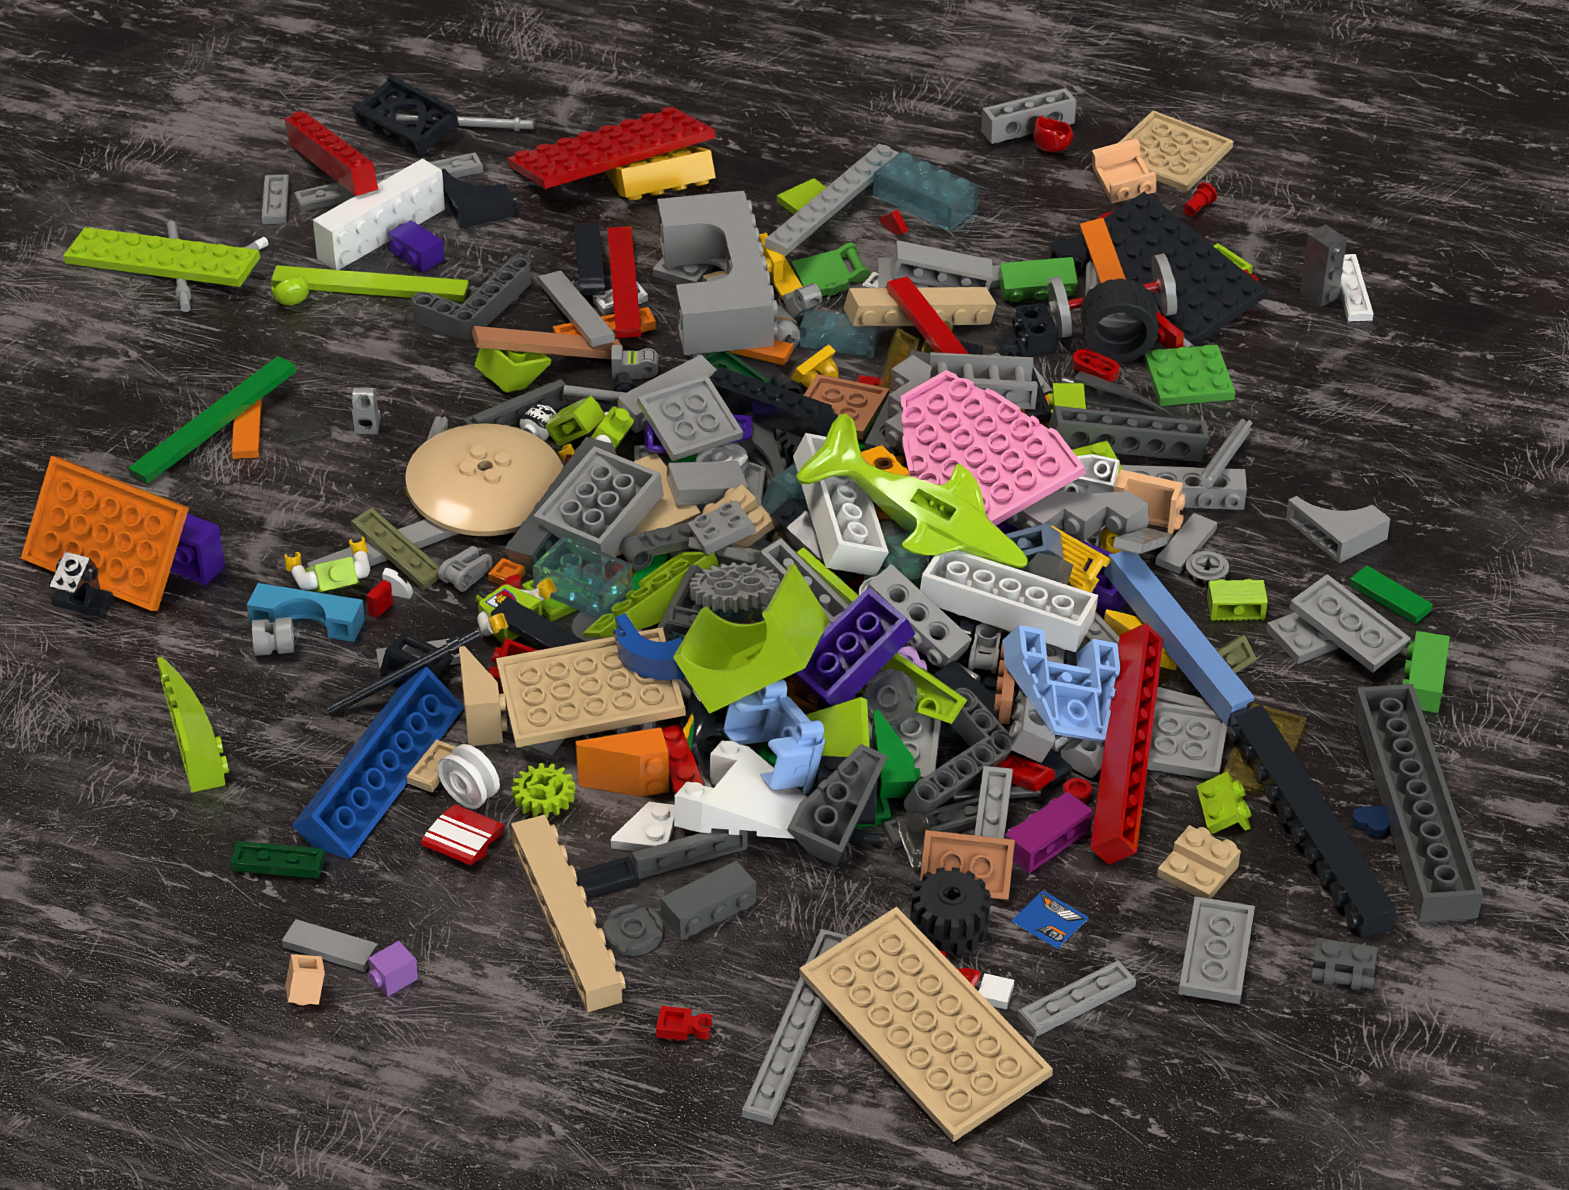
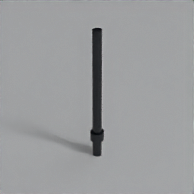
(451, 647)

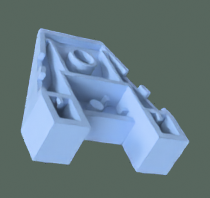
(1067, 697)

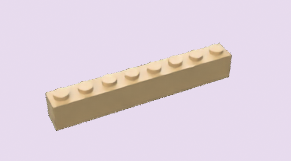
(567, 914)

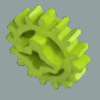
(543, 790)

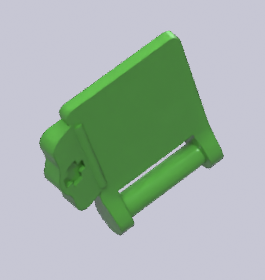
(830, 271)

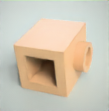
(304, 979)

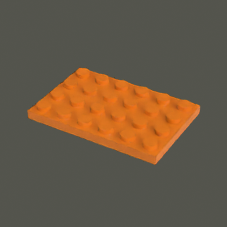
(112, 523)

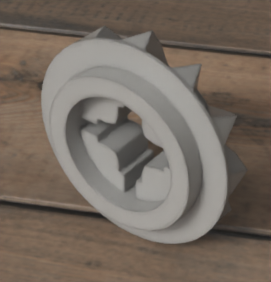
(1197, 562)

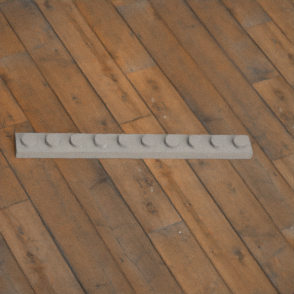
(829, 201)

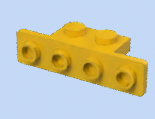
(779, 270)

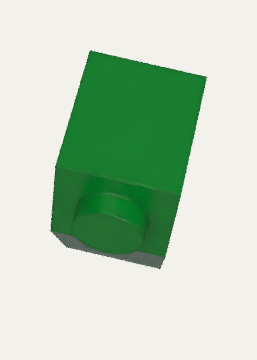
(899, 770)

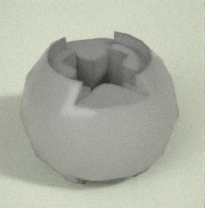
(788, 332)

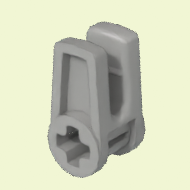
(465, 568)

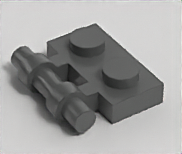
(1344, 963)

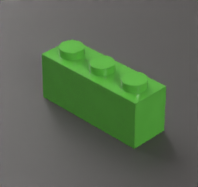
(1030, 278)
(1427, 668)

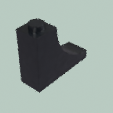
(476, 203)

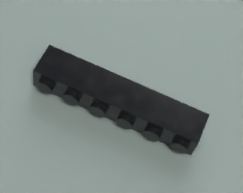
(773, 404)

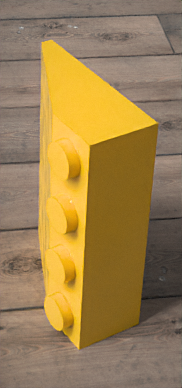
(662, 172)

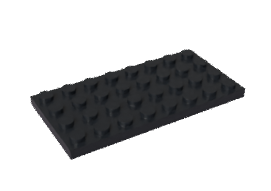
(1208, 284)

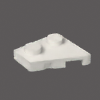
(646, 829)

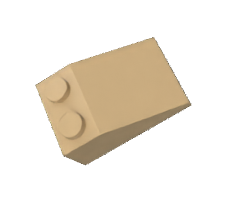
(481, 702)

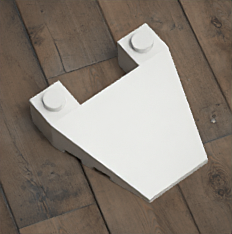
(739, 798)

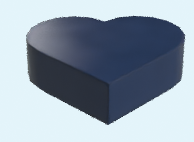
(1372, 819)

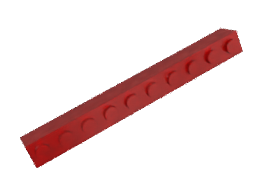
(1127, 746)

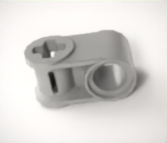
(985, 648)

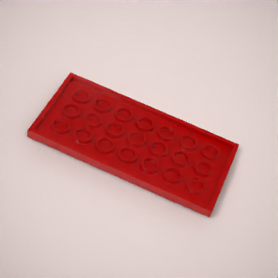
(610, 147)

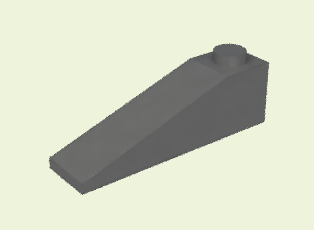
(833, 810)

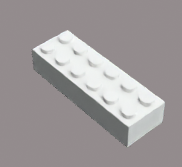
(367, 219)
(842, 518)
(1009, 597)

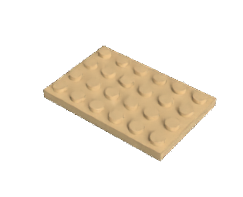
(582, 691)

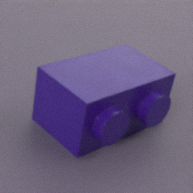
(416, 246)

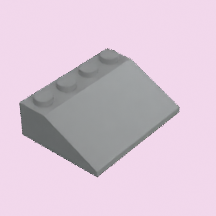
(601, 501)

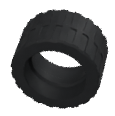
(1113, 298)

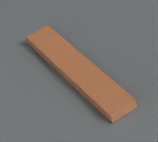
(539, 342)

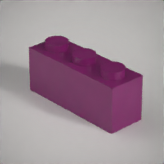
(1049, 831)

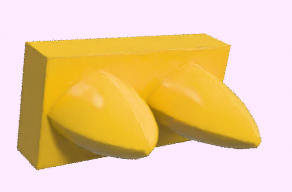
(820, 362)

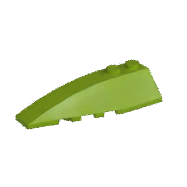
(653, 597)
(934, 696)
(193, 732)

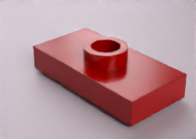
(1169, 334)
(1027, 773)

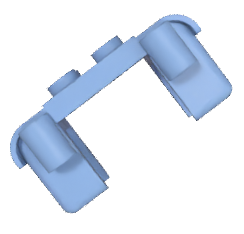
(791, 735)

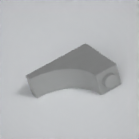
(1339, 532)

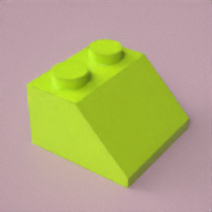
(511, 368)

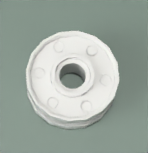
(468, 776)

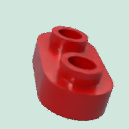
(1095, 364)

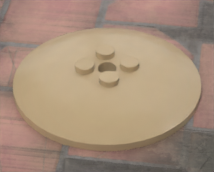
(458, 496)

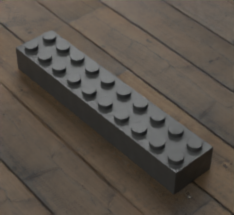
(1417, 804)

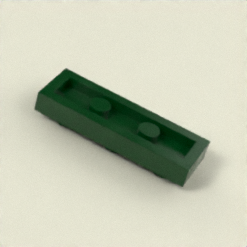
(277, 859)

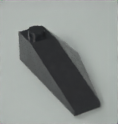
(796, 527)

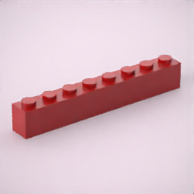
(331, 153)

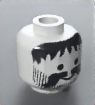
(536, 419)

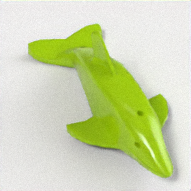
(937, 515)

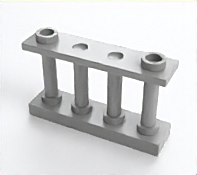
(1004, 374)

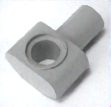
(1084, 756)

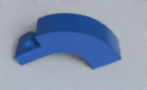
(646, 656)

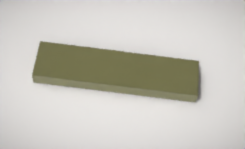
(396, 548)

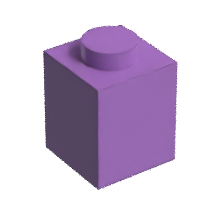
(392, 968)

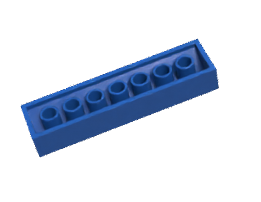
(378, 765)

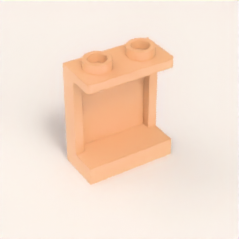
(1122, 171)
(1162, 495)

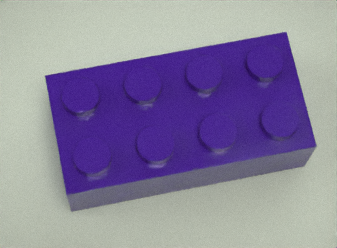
(199, 551)
(855, 649)

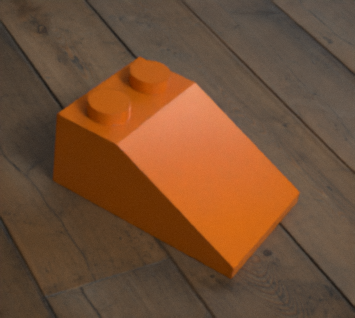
(625, 763)

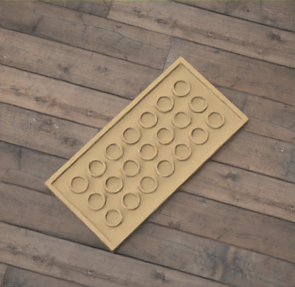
(925, 1023)

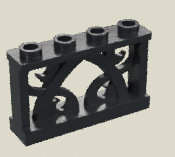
(414, 140)

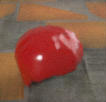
(1052, 135)

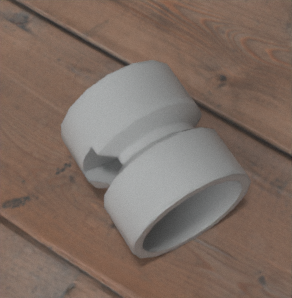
(273, 636)

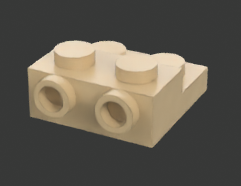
(750, 505)
(1200, 862)

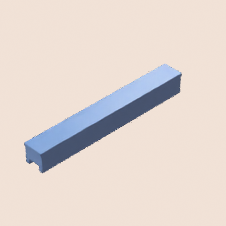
(1181, 636)

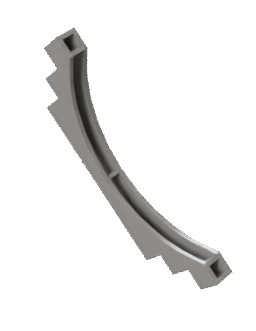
(1074, 511)

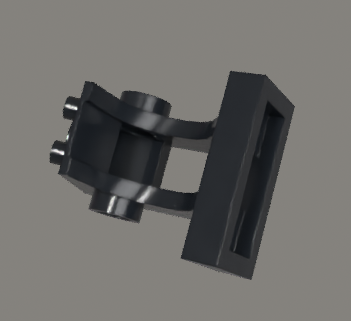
(79, 577)

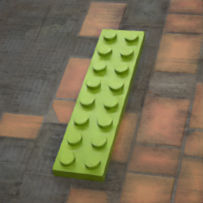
(162, 256)

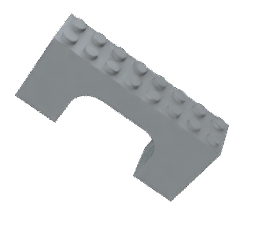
(723, 233)

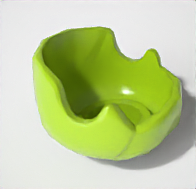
(291, 291)

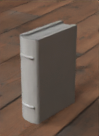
(703, 481)

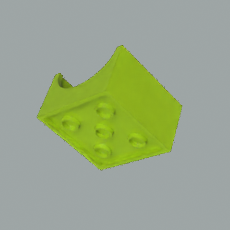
(736, 659)

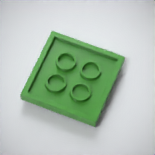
(1189, 375)

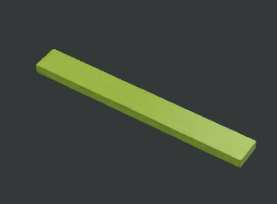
(373, 283)

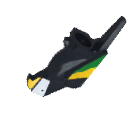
(701, 731)

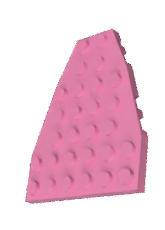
(1003, 448)

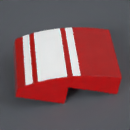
(462, 834)

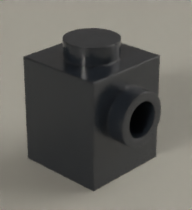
(1071, 248)

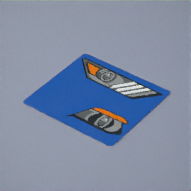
(1050, 919)

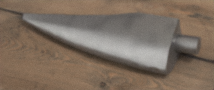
(1110, 395)

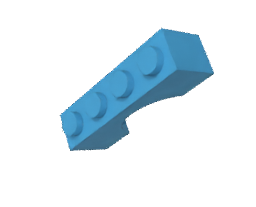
(338, 614)

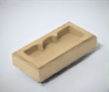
(425, 772)

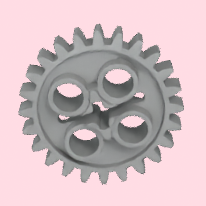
(734, 587)

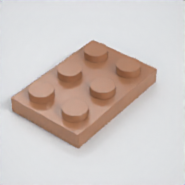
(984, 856)

